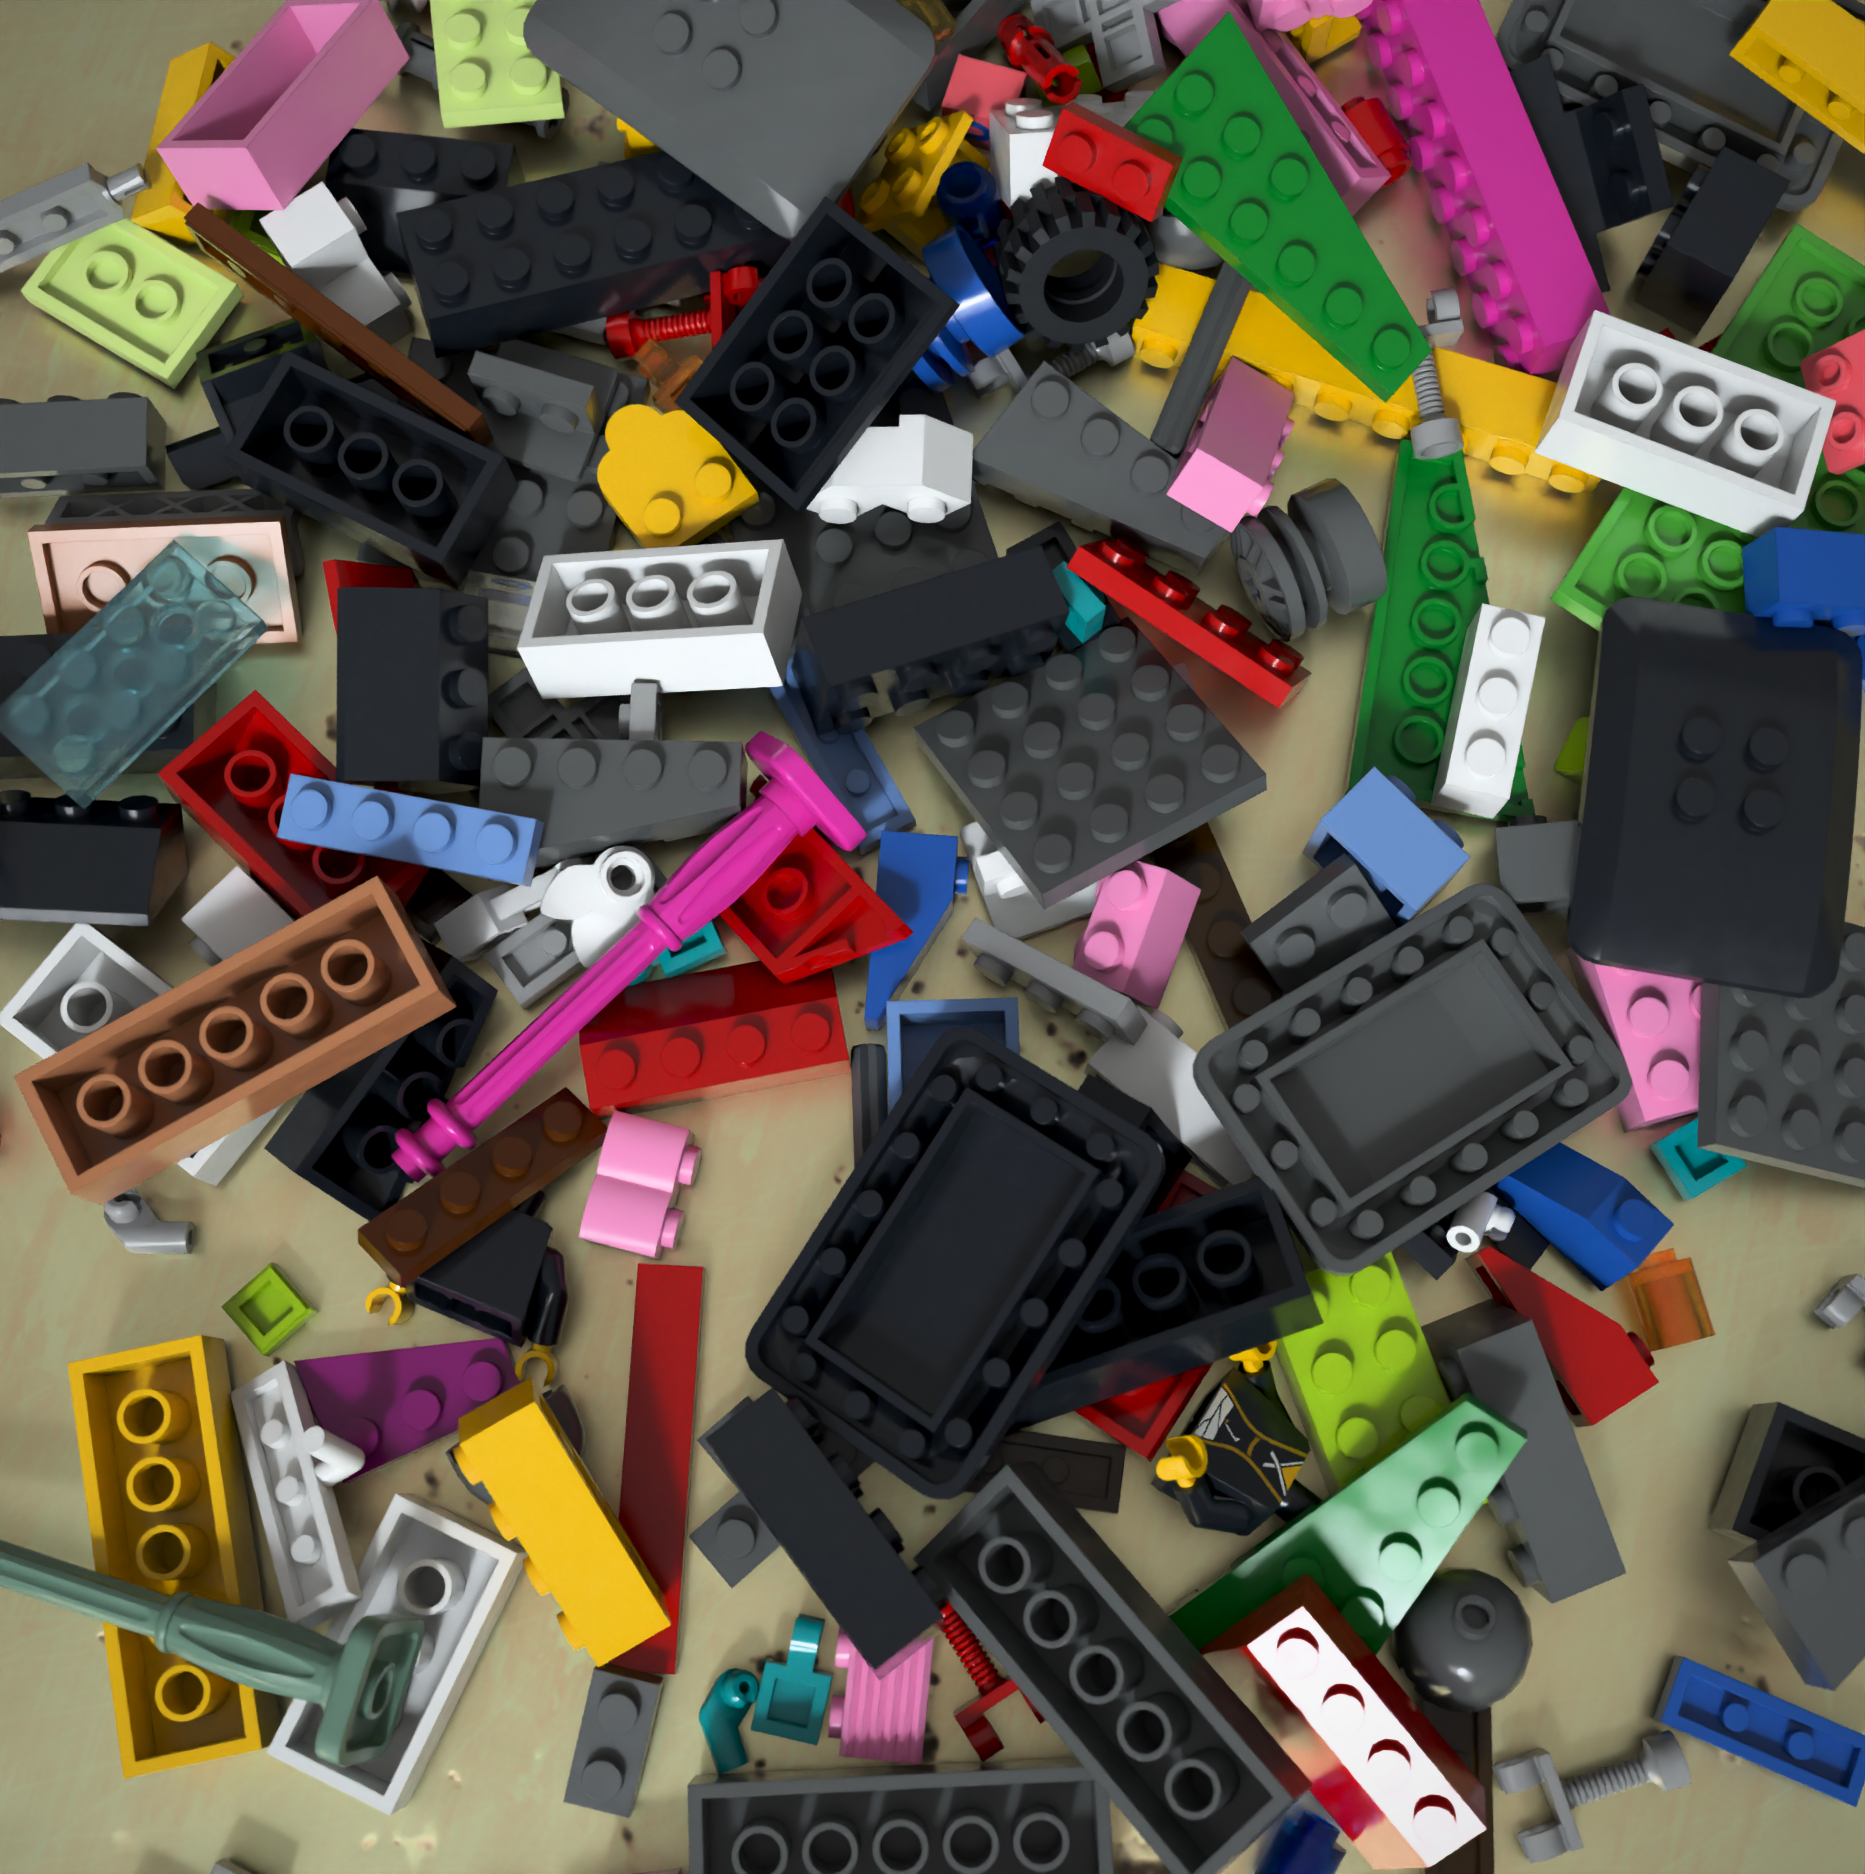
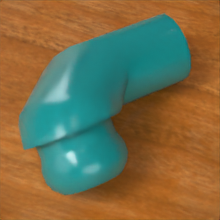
(722, 1715)

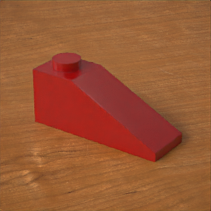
(1588, 1353)

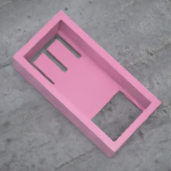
(284, 104)

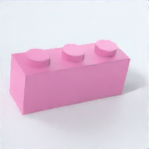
(1234, 446)

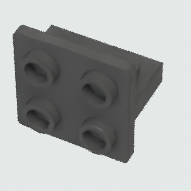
(542, 405)

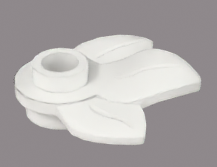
(594, 905)

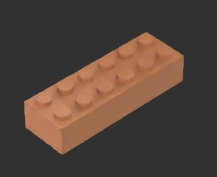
(234, 1042)

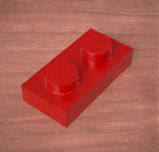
(1111, 161)

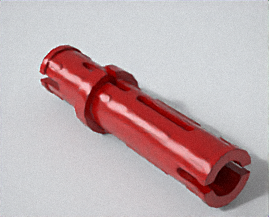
(1039, 58)

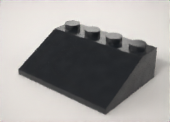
(816, 354)

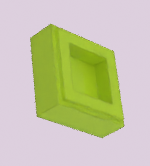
(269, 1309)

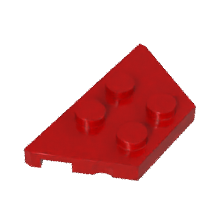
(811, 911)

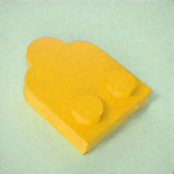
(669, 478)

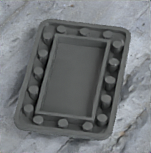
(1691, 83)
(746, 93)
(1411, 1077)

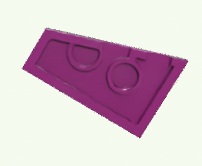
(404, 1397)

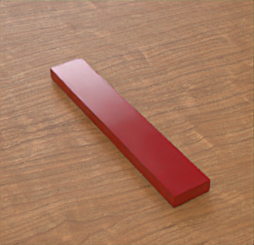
(661, 1442)

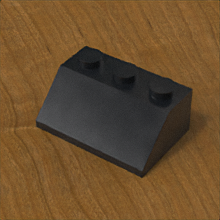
(409, 171)
(411, 688)
(89, 863)

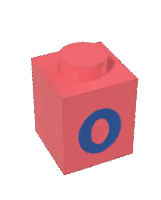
(980, 88)

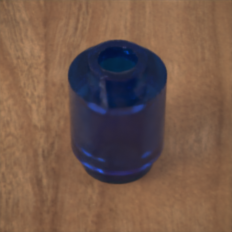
(972, 200)
(1303, 1847)

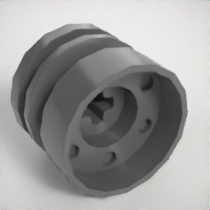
(1309, 559)

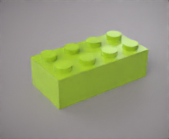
(1362, 1372)

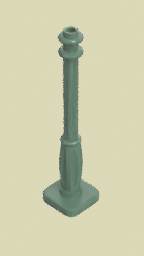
(354, 1682)

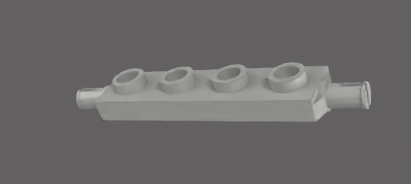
(64, 210)

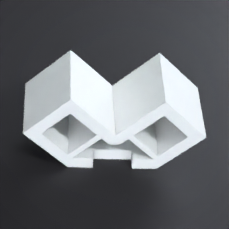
(323, 247)
(909, 467)

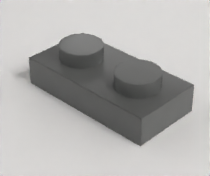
(613, 1739)

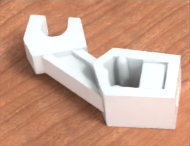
(495, 914)

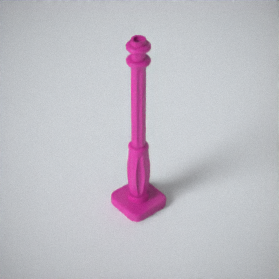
(691, 898)

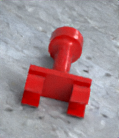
(629, 332)
(991, 1685)

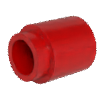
(1380, 134)

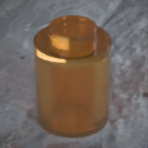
(1669, 1301)

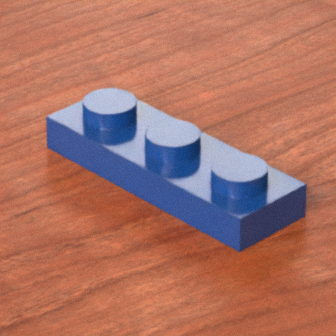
(1763, 1730)

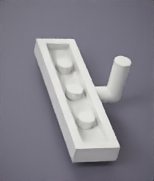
(293, 1481)

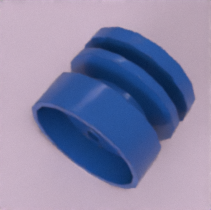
(983, 316)

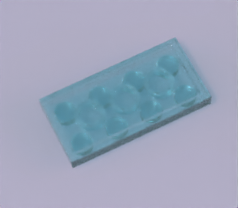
(129, 673)

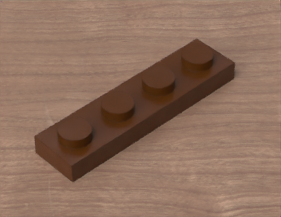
(481, 1187)

